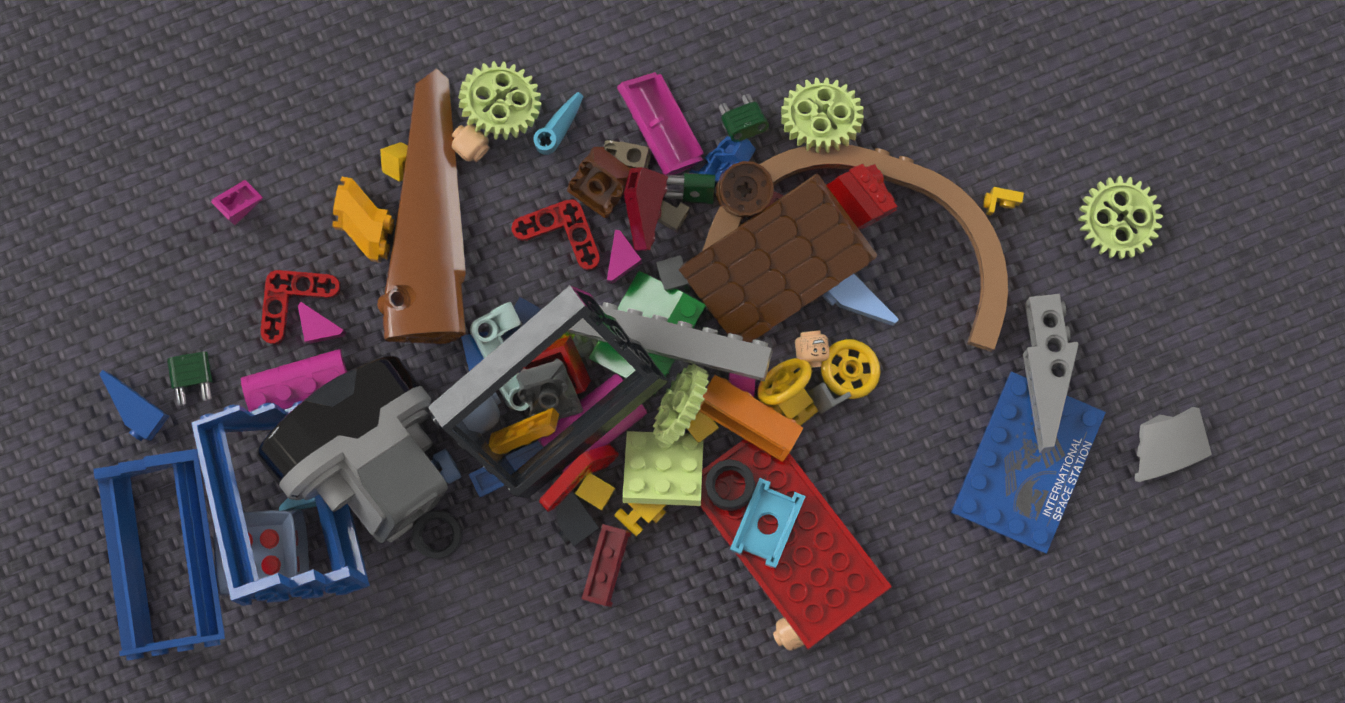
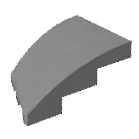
(1171, 444)

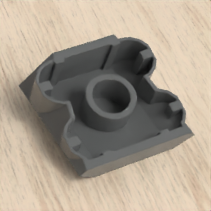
(548, 388)

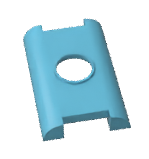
(767, 502)

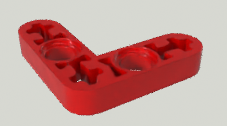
(560, 221)
(282, 295)
(586, 463)

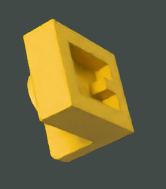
(1006, 197)

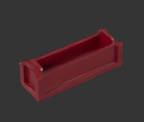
(605, 565)

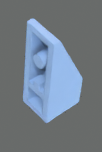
(856, 297)

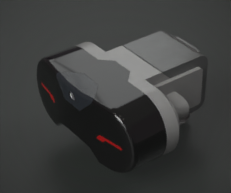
(360, 448)

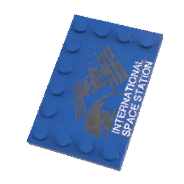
(1013, 484)

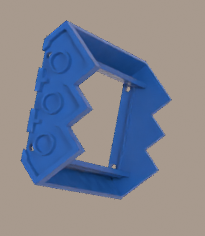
(230, 526)
(127, 561)

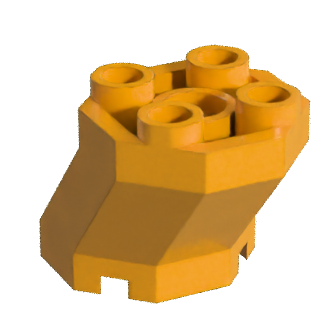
(362, 220)

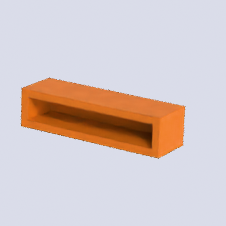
(750, 418)

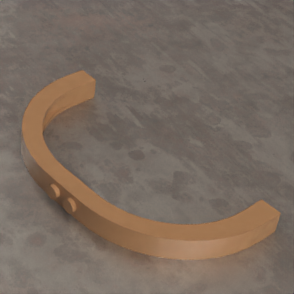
(915, 177)

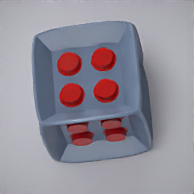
(277, 545)

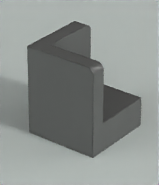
(670, 274)
(825, 399)

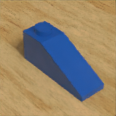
(136, 411)

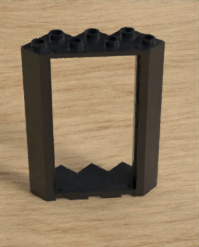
(516, 354)

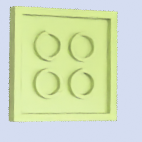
(662, 471)

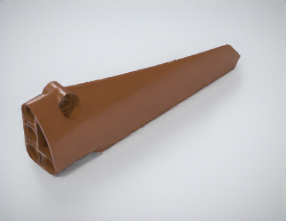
(428, 237)

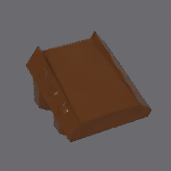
(600, 181)

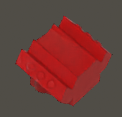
(863, 195)

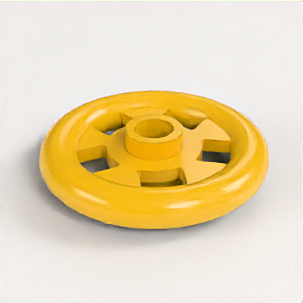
(866, 355)
(784, 381)

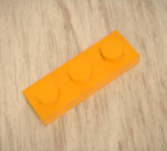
(524, 432)

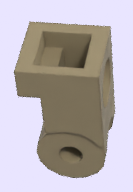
(629, 154)
(672, 216)

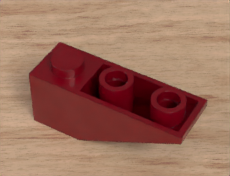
(643, 202)

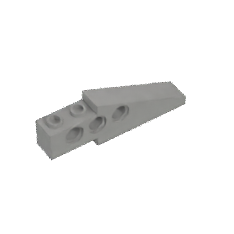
(1045, 389)

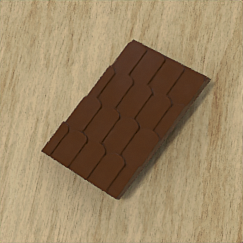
(778, 261)

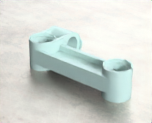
(499, 321)

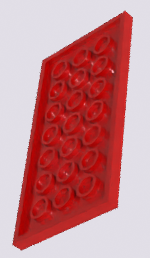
(822, 569)

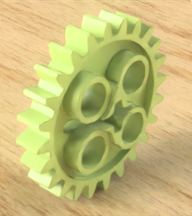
(485, 84)
(822, 115)
(1104, 234)
(680, 404)

